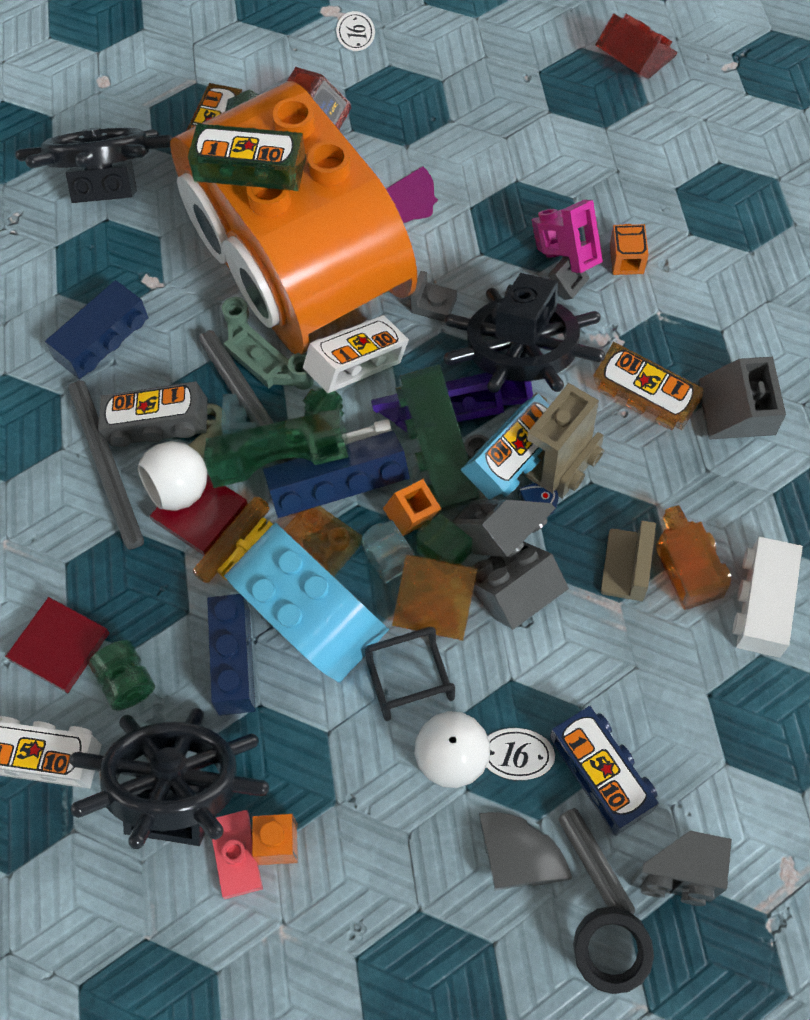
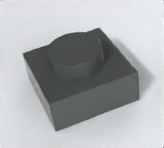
(568, 282)

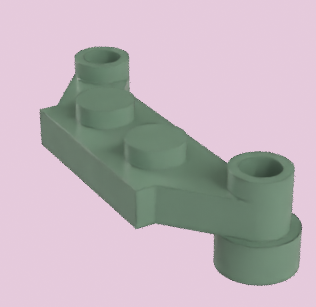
(257, 353)

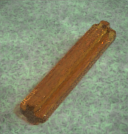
(225, 545)

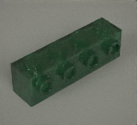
(437, 435)

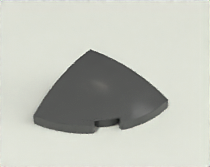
(520, 853)

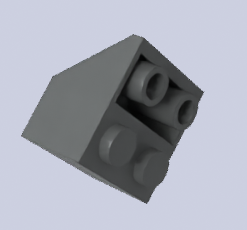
(743, 399)
(501, 525)
(518, 584)
(689, 867)

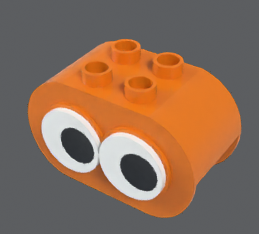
(308, 250)

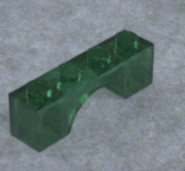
(239, 454)

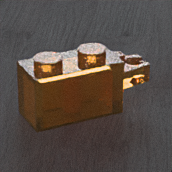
(691, 560)

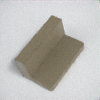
(628, 562)

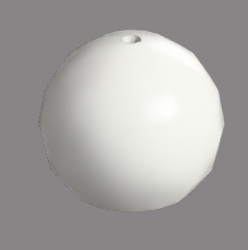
(173, 475)
(452, 763)

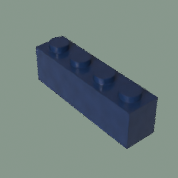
(369, 466)

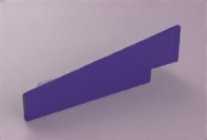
(468, 398)

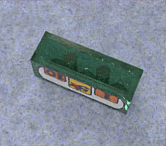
(247, 157)

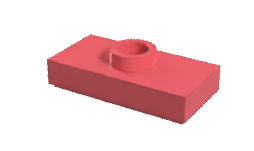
(233, 855)

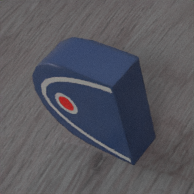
(536, 493)

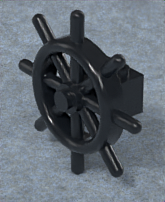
(96, 160)
(522, 325)
(170, 792)

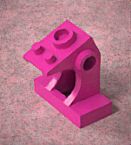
(558, 235)

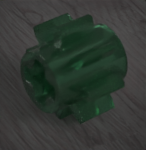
(321, 401)

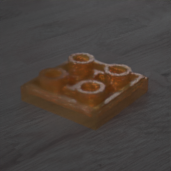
(324, 537)
(435, 596)

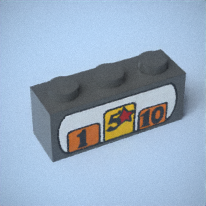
(153, 414)

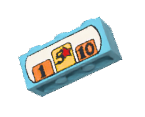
(507, 452)

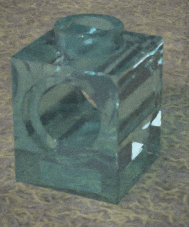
(386, 550)

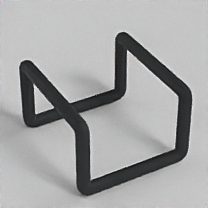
(447, 687)

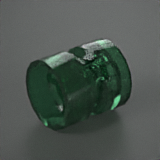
(121, 675)

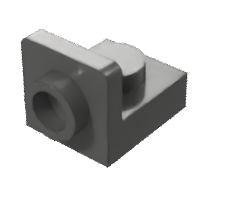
(431, 299)

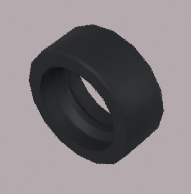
(618, 982)

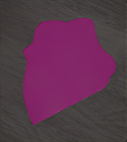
(414, 195)

